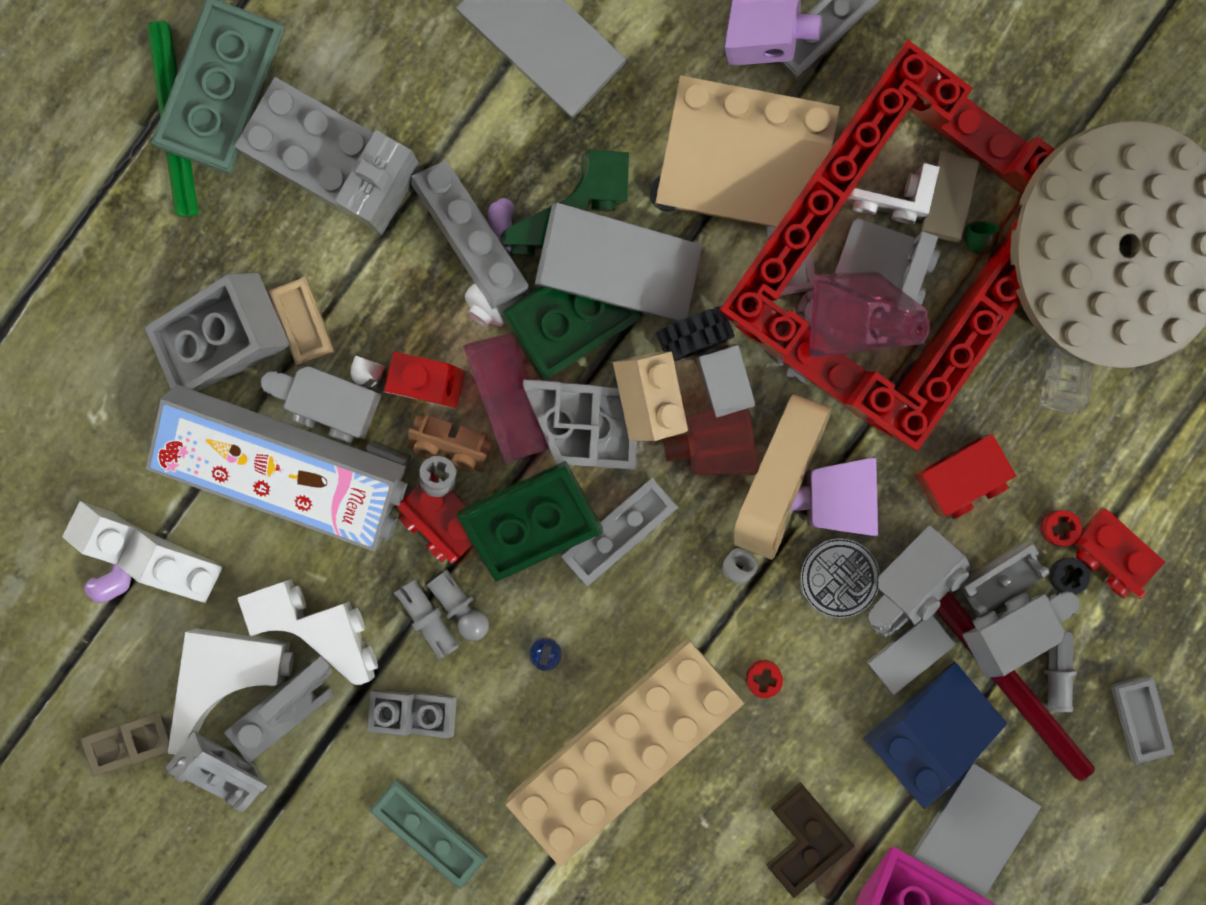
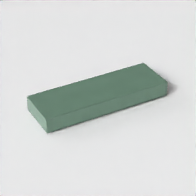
(428, 833)

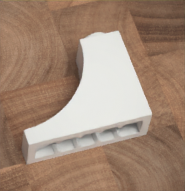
(218, 665)

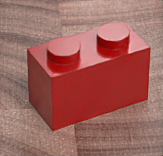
(965, 476)

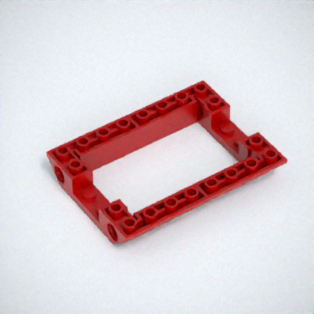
(940, 99)

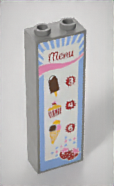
(276, 467)

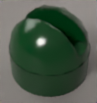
(981, 236)

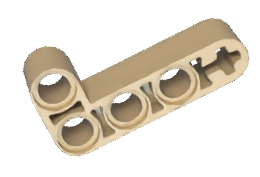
(779, 477)

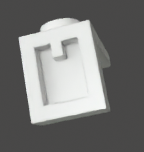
(918, 189)

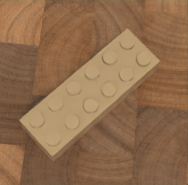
(623, 752)

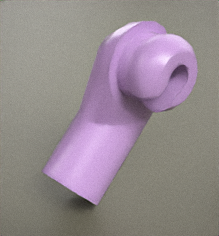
(500, 217)
(108, 586)

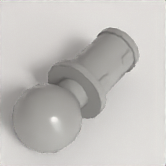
(472, 623)

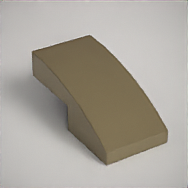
(951, 196)
(126, 744)

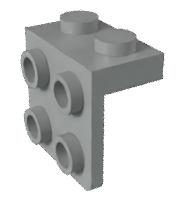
(890, 253)

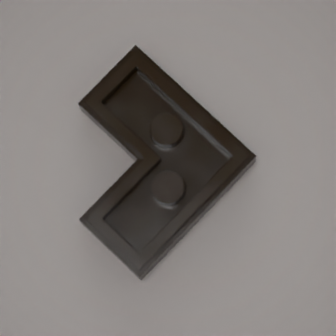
(817, 841)

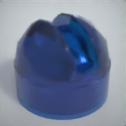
(537, 650)

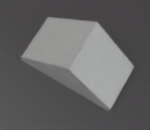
(725, 379)

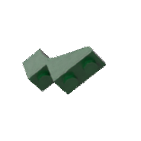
(600, 183)

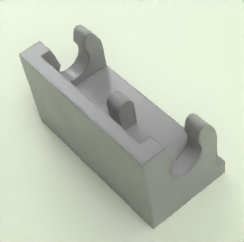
(1002, 579)
(217, 771)

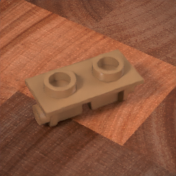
(431, 438)

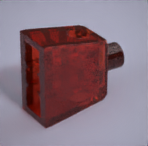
(715, 444)

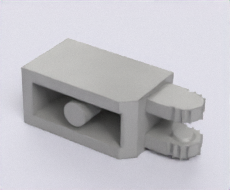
(326, 400)
(918, 582)
(1020, 632)

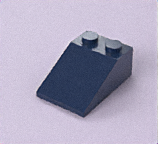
(936, 734)

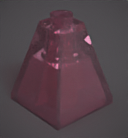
(863, 315)

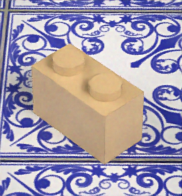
(650, 396)

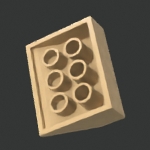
(742, 151)

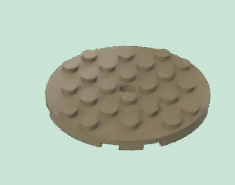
(1068, 235)

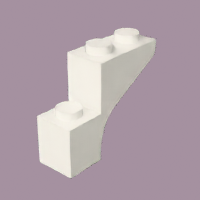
(140, 553)
(329, 632)

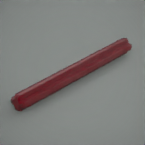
(1023, 699)

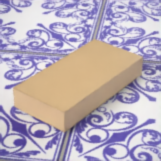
(302, 321)

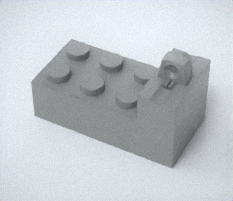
(328, 155)

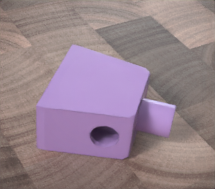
(767, 30)
(841, 497)

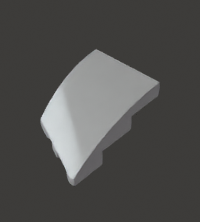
(582, 424)

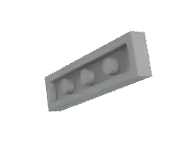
(469, 234)

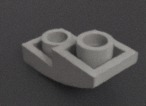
(412, 713)

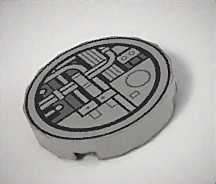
(839, 577)

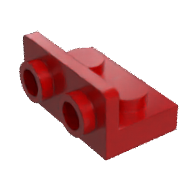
(436, 521)
(1117, 554)

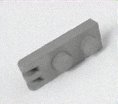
(254, 736)

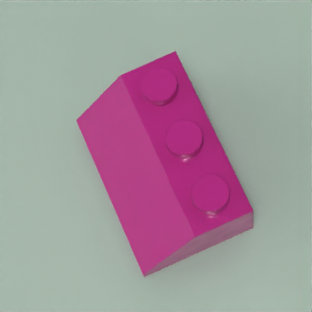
(907, 881)

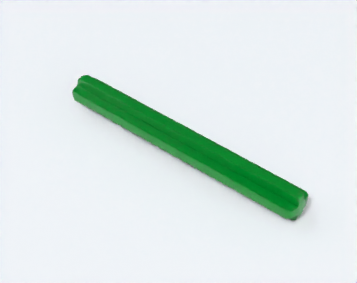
(165, 74)

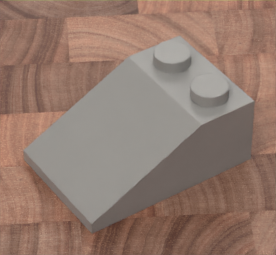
(217, 332)

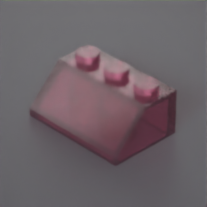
(499, 375)

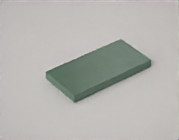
(218, 85)

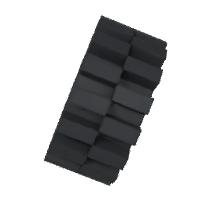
(695, 334)

